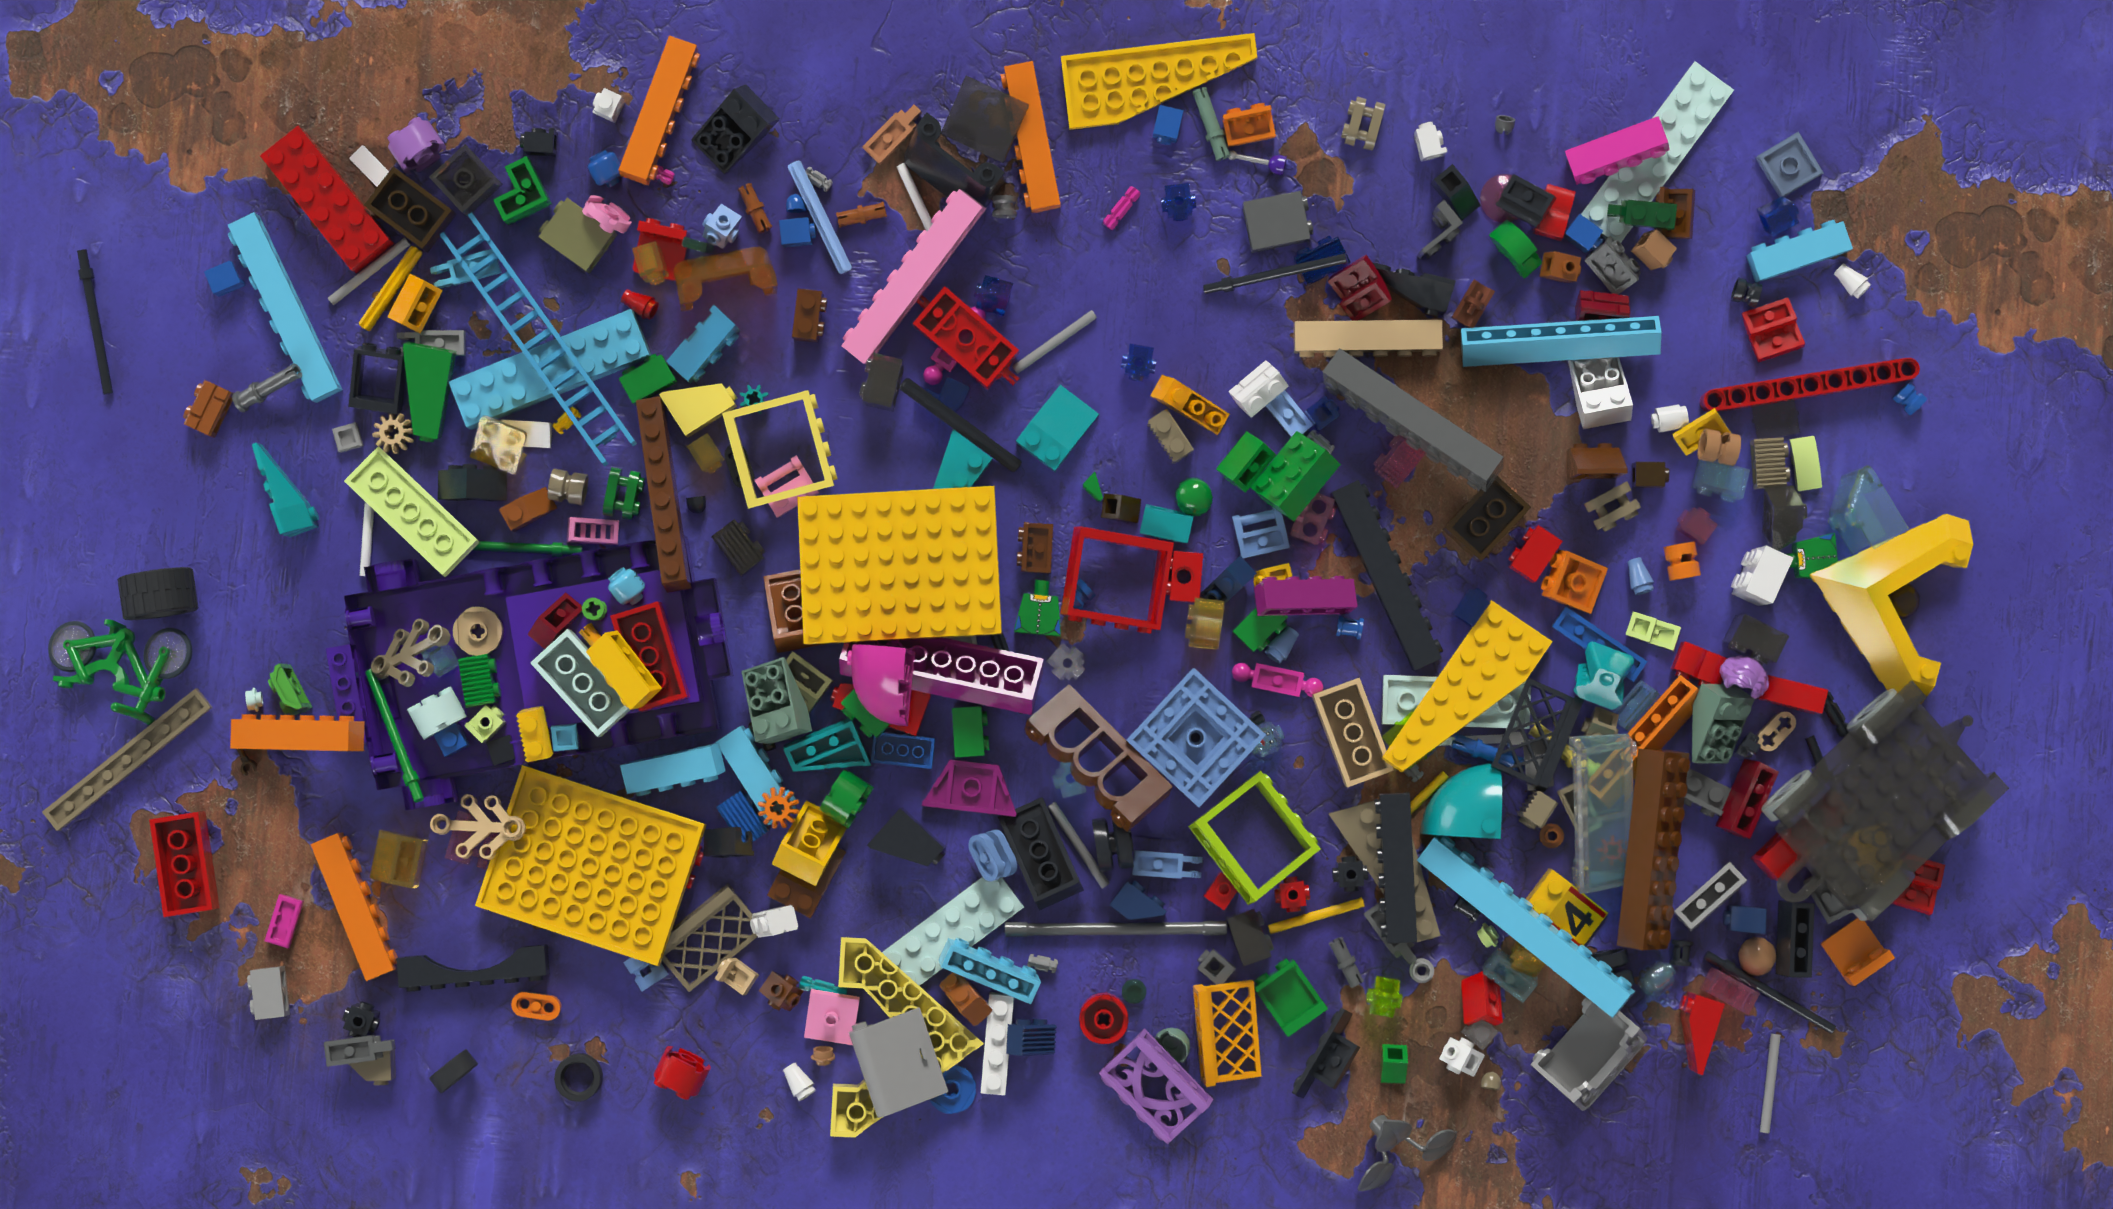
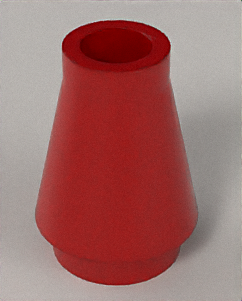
(641, 304)

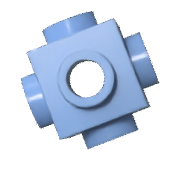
(721, 226)

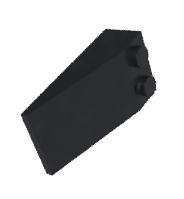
(1041, 854)

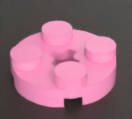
(610, 216)

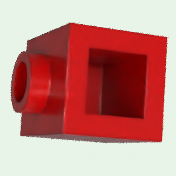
(1220, 891)

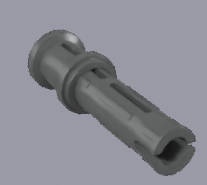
(258, 392)

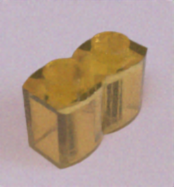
(1205, 623)

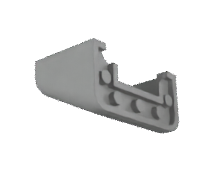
(1590, 1054)

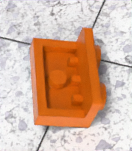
(1248, 125)

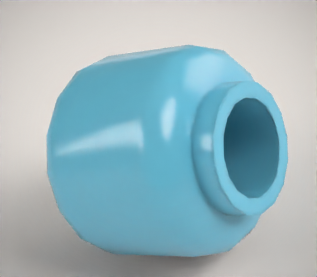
(626, 586)

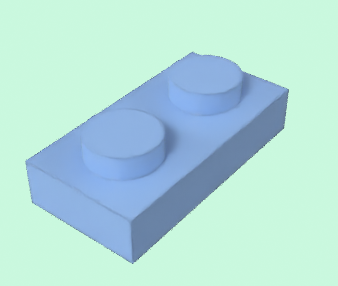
(1288, 414)

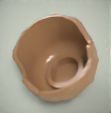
(1757, 956)

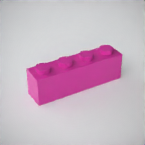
(1617, 151)

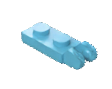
(459, 275)

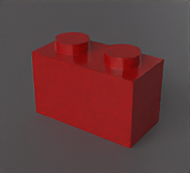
(1534, 553)

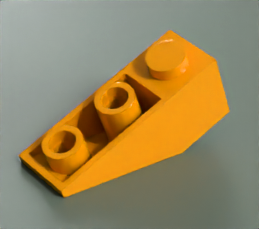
(1189, 404)

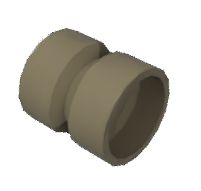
(568, 486)

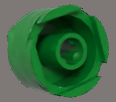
(846, 798)

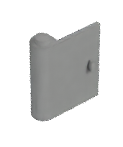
(893, 1062)

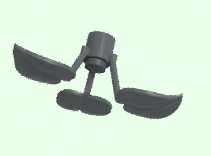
(1389, 1135)

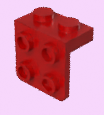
(669, 240)

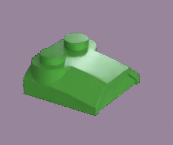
(289, 690)

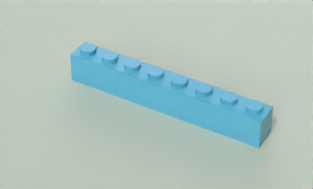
(284, 307)
(1561, 341)

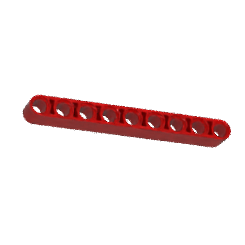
(1820, 381)

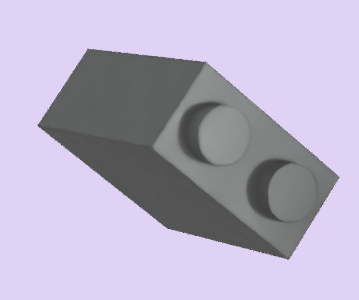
(1277, 221)

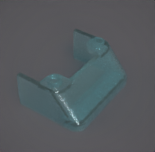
(1864, 511)

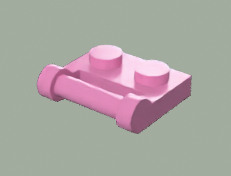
(785, 505)

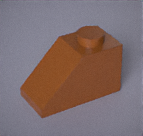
(527, 509)

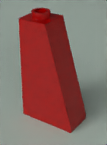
(918, 706)

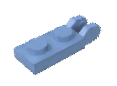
(1163, 864)

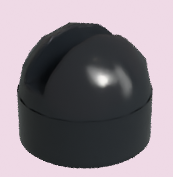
(696, 504)

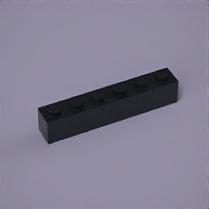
(1397, 867)

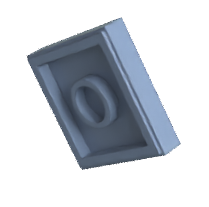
(1789, 165)

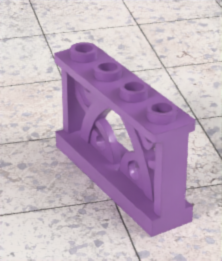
(1153, 1052)

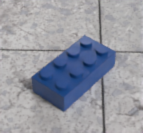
(903, 750)

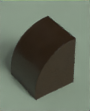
(1121, 508)

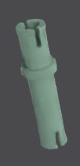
(1211, 124)

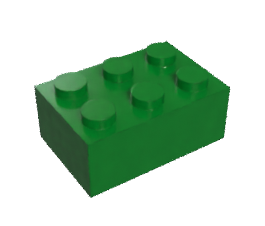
(1295, 476)

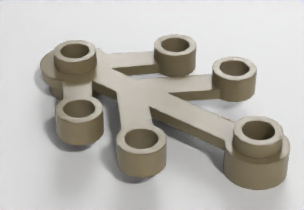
(385, 664)

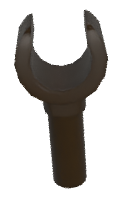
(245, 760)

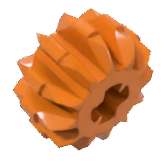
(775, 815)

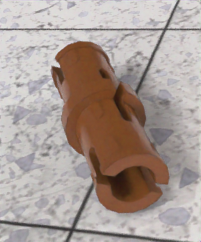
(754, 208)
(861, 214)

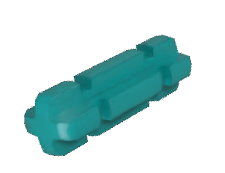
(807, 984)

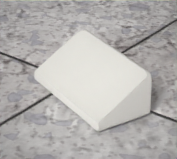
(538, 433)

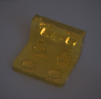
(499, 445)

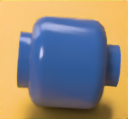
(604, 168)

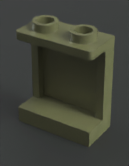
(576, 235)

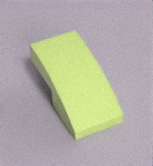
(1806, 463)
(1653, 631)

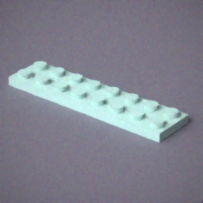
(1684, 119)

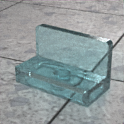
(1636, 704)

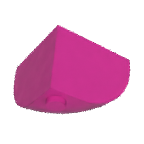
(883, 680)

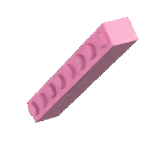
(913, 276)

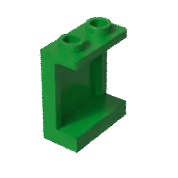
(1289, 996)

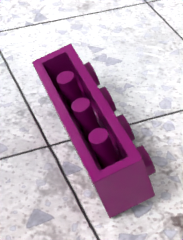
(1305, 597)

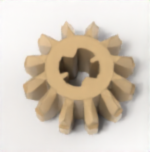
(387, 426)

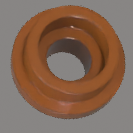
(1543, 835)

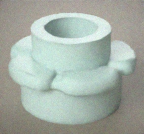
(254, 699)

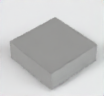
(347, 437)

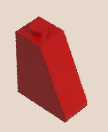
(1795, 695)

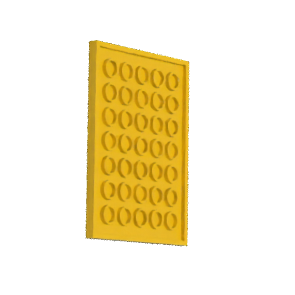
(899, 565)
(592, 866)

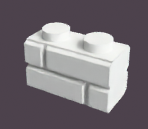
(1258, 388)
(774, 921)

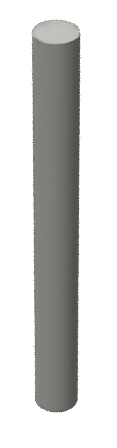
(369, 271)
(1054, 341)
(1078, 844)
(1770, 1083)

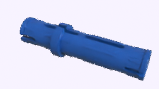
(1480, 749)

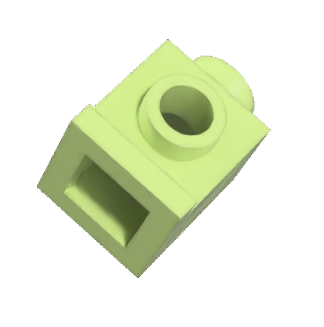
(483, 733)

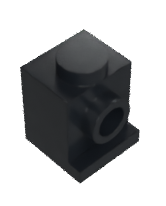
(539, 142)

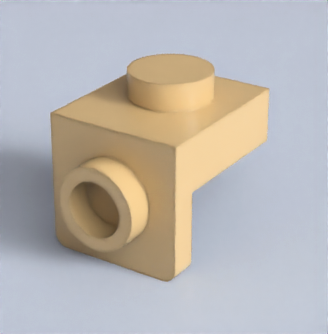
(736, 975)

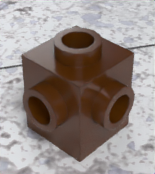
(781, 991)

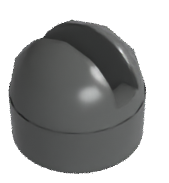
(1504, 123)

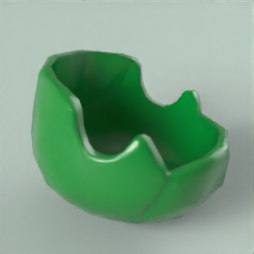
(1194, 496)

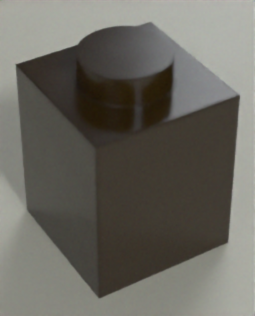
(1649, 475)

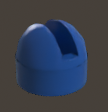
(795, 204)

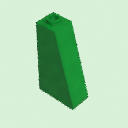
(428, 387)

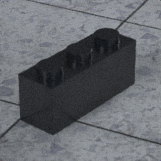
(1795, 939)

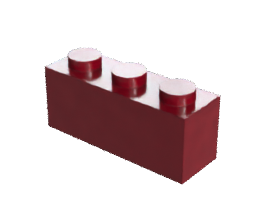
(1747, 798)

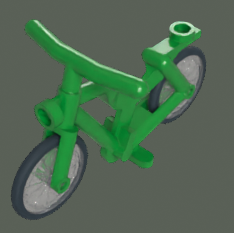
(164, 656)

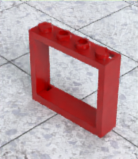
(1158, 588)

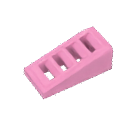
(571, 529)

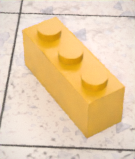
(623, 670)

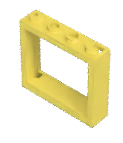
(816, 427)

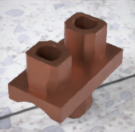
(1473, 304)

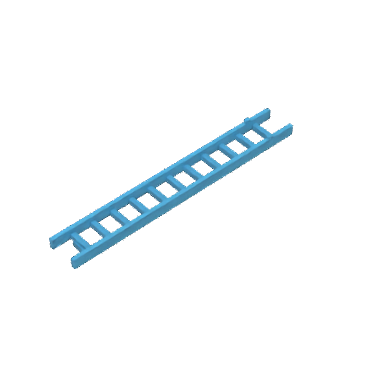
(606, 436)

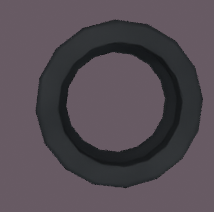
(453, 1071)
(560, 1073)

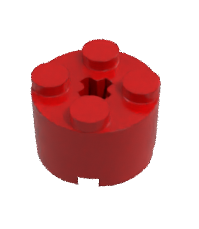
(1102, 1032)
(681, 1072)

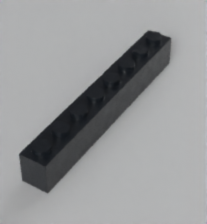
(1386, 576)

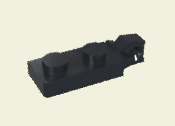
(1747, 747)

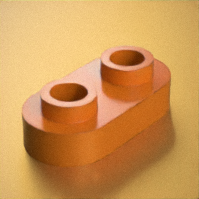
(536, 1006)

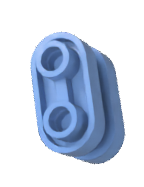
(992, 855)

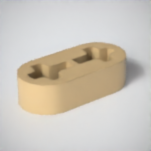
(1779, 735)

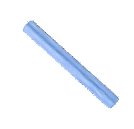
(819, 217)

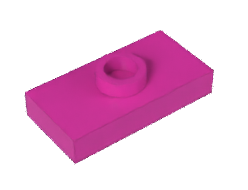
(284, 921)

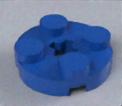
(963, 1099)

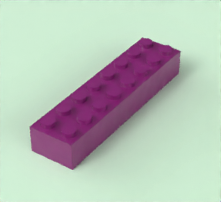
(968, 672)

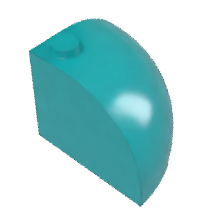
(1466, 805)

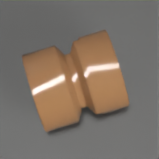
(1720, 447)

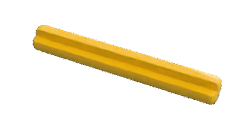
(390, 288)

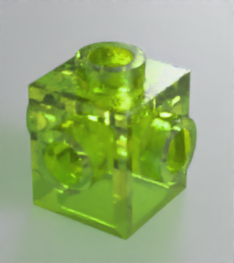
(1384, 996)

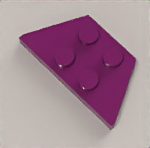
(972, 789)

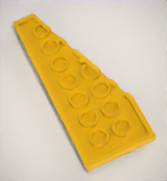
(1125, 82)
(1481, 672)

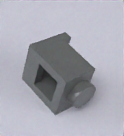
(1219, 975)

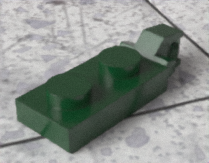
(1645, 214)

